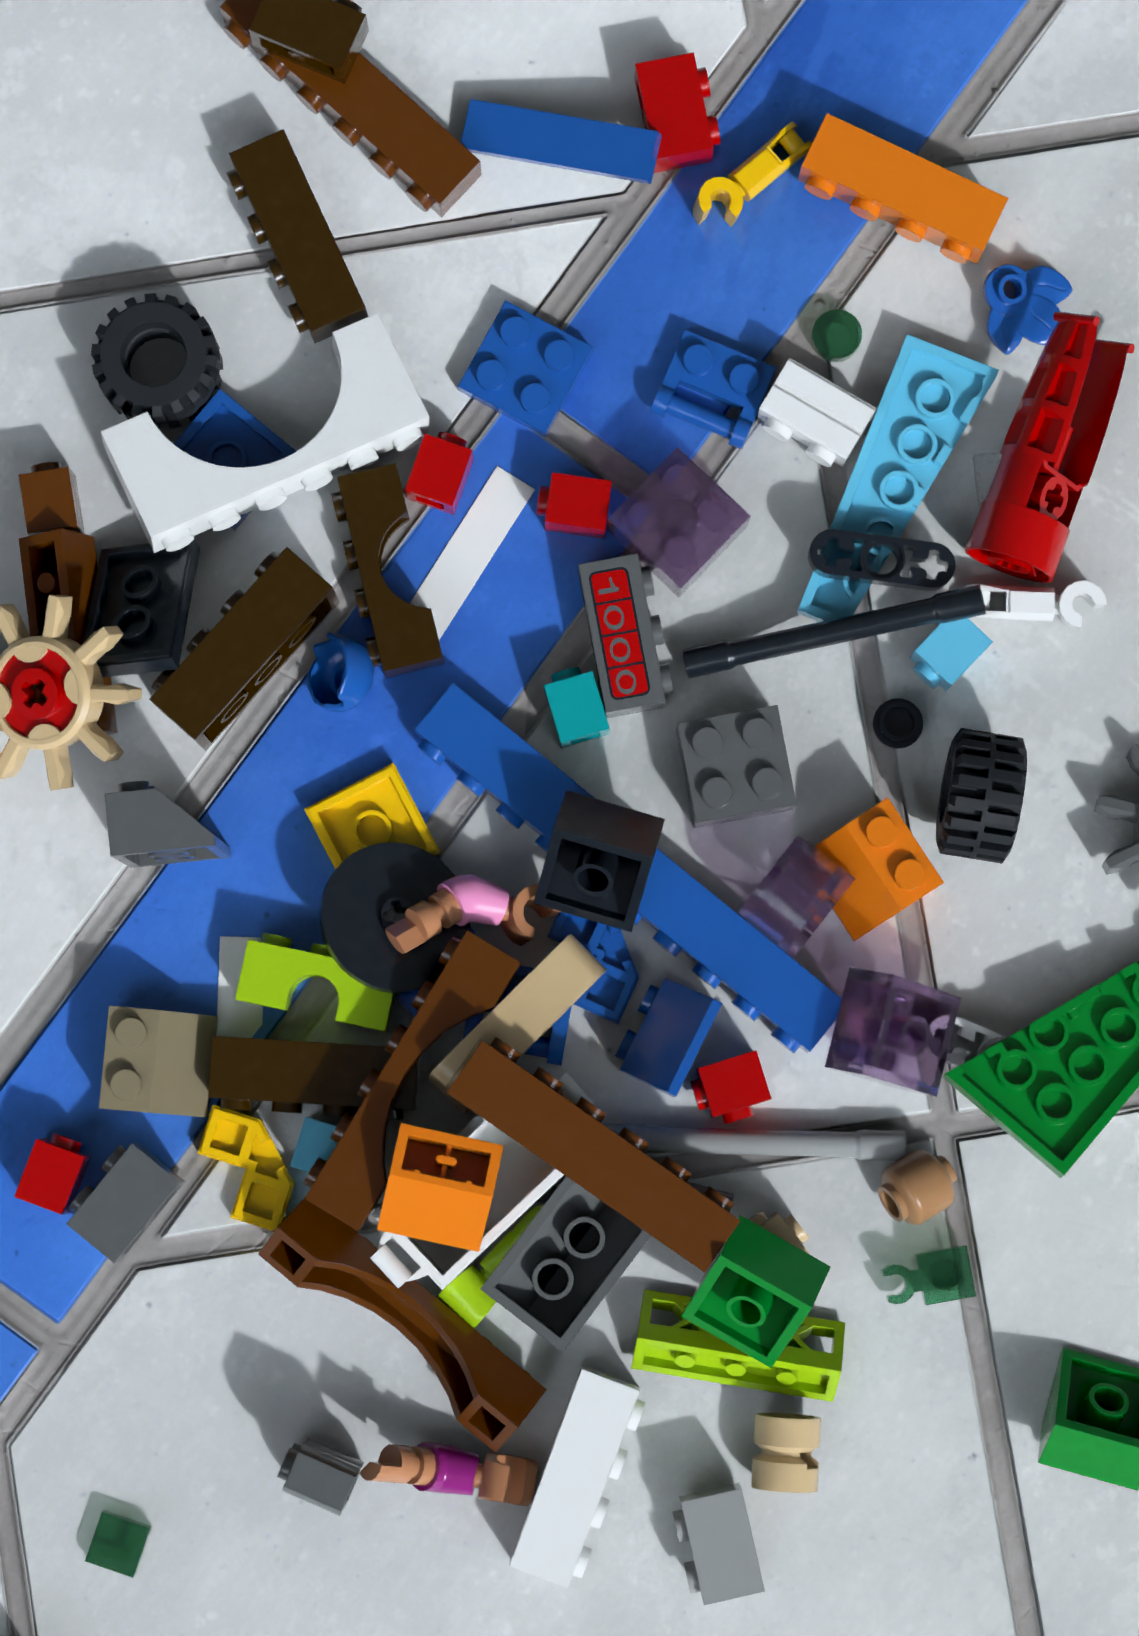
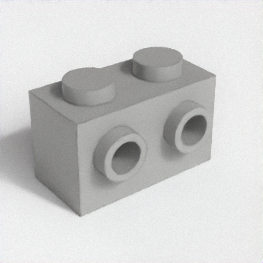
(720, 1544)

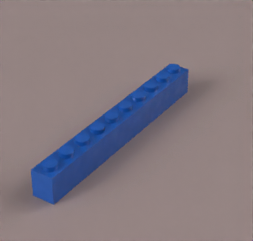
(672, 903)

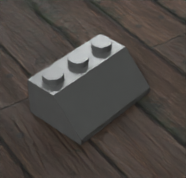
(154, 830)
(565, 1263)

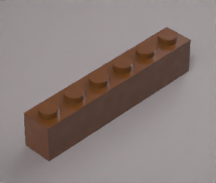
(376, 116)
(592, 1154)

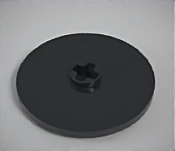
(355, 908)

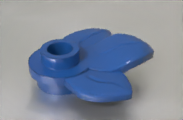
(1029, 311)

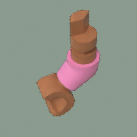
(465, 901)

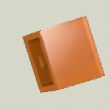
(440, 1187)

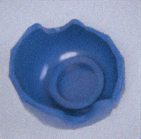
(340, 673)

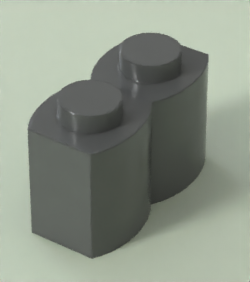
(320, 1475)

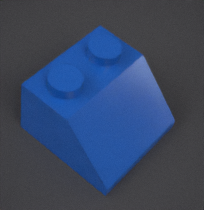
(668, 1037)

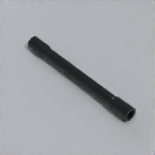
(940, 608)

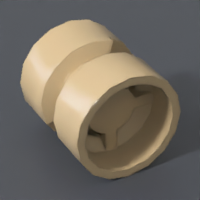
(786, 1452)

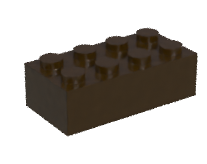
(244, 647)

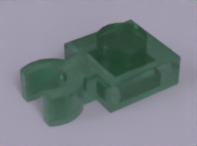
(939, 1275)

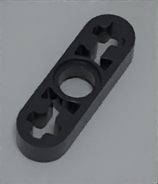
(917, 576)

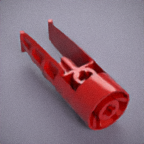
(1049, 451)

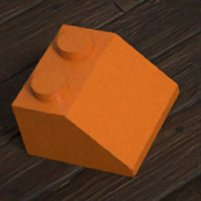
(887, 868)

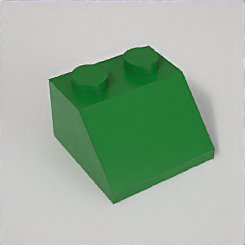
(756, 1292)
(1093, 1419)

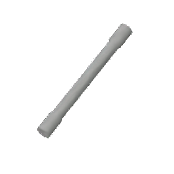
(861, 1144)

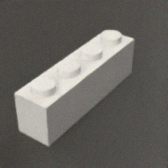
(575, 1477)

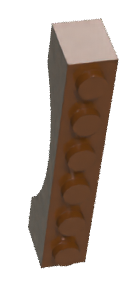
(356, 1170)
(482, 1383)

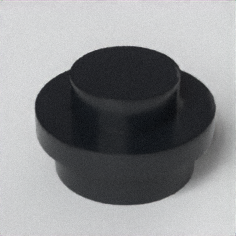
(897, 723)

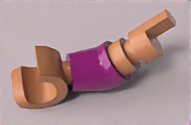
(456, 1471)

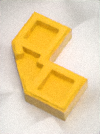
(266, 1179)

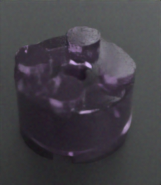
(796, 896)

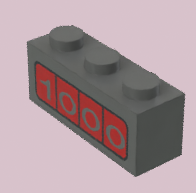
(624, 635)

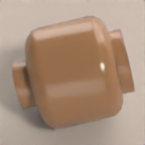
(917, 1187)

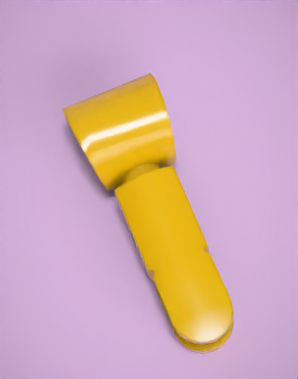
(750, 176)

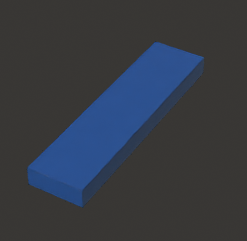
(561, 141)

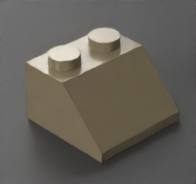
(157, 1061)

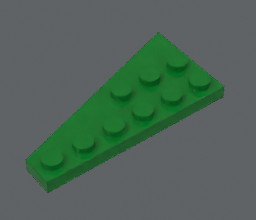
(1062, 1073)

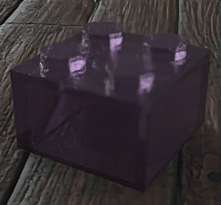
(678, 522)
(893, 1031)

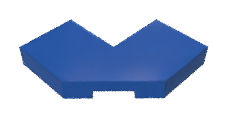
(606, 943)

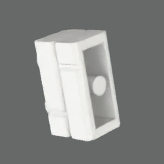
(815, 414)

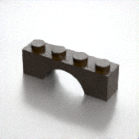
(374, 511)

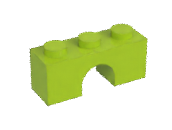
(275, 970)

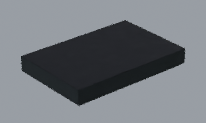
(148, 601)

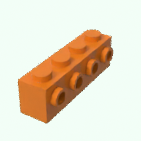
(901, 189)

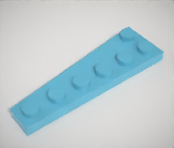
(907, 444)

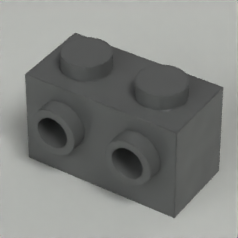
(124, 1201)

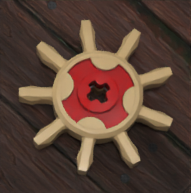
(55, 692)

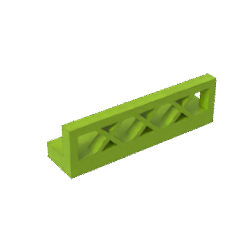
(697, 1354)

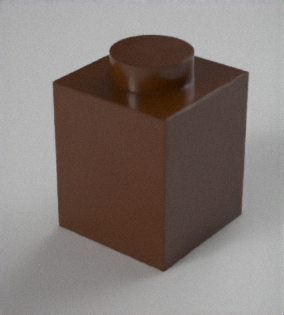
(50, 499)

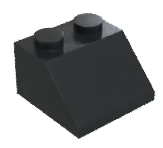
(598, 860)

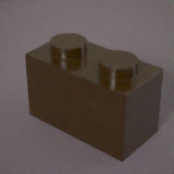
(312, 33)

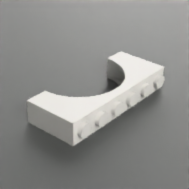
(185, 496)

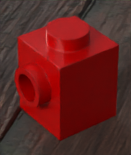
(731, 1087)

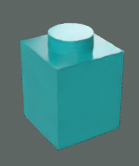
(576, 707)

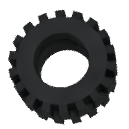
(144, 323)
(981, 795)

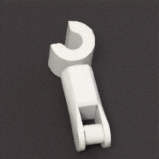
(1042, 603)

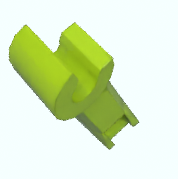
(464, 1292)

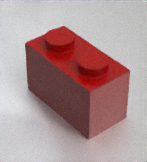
(673, 104)

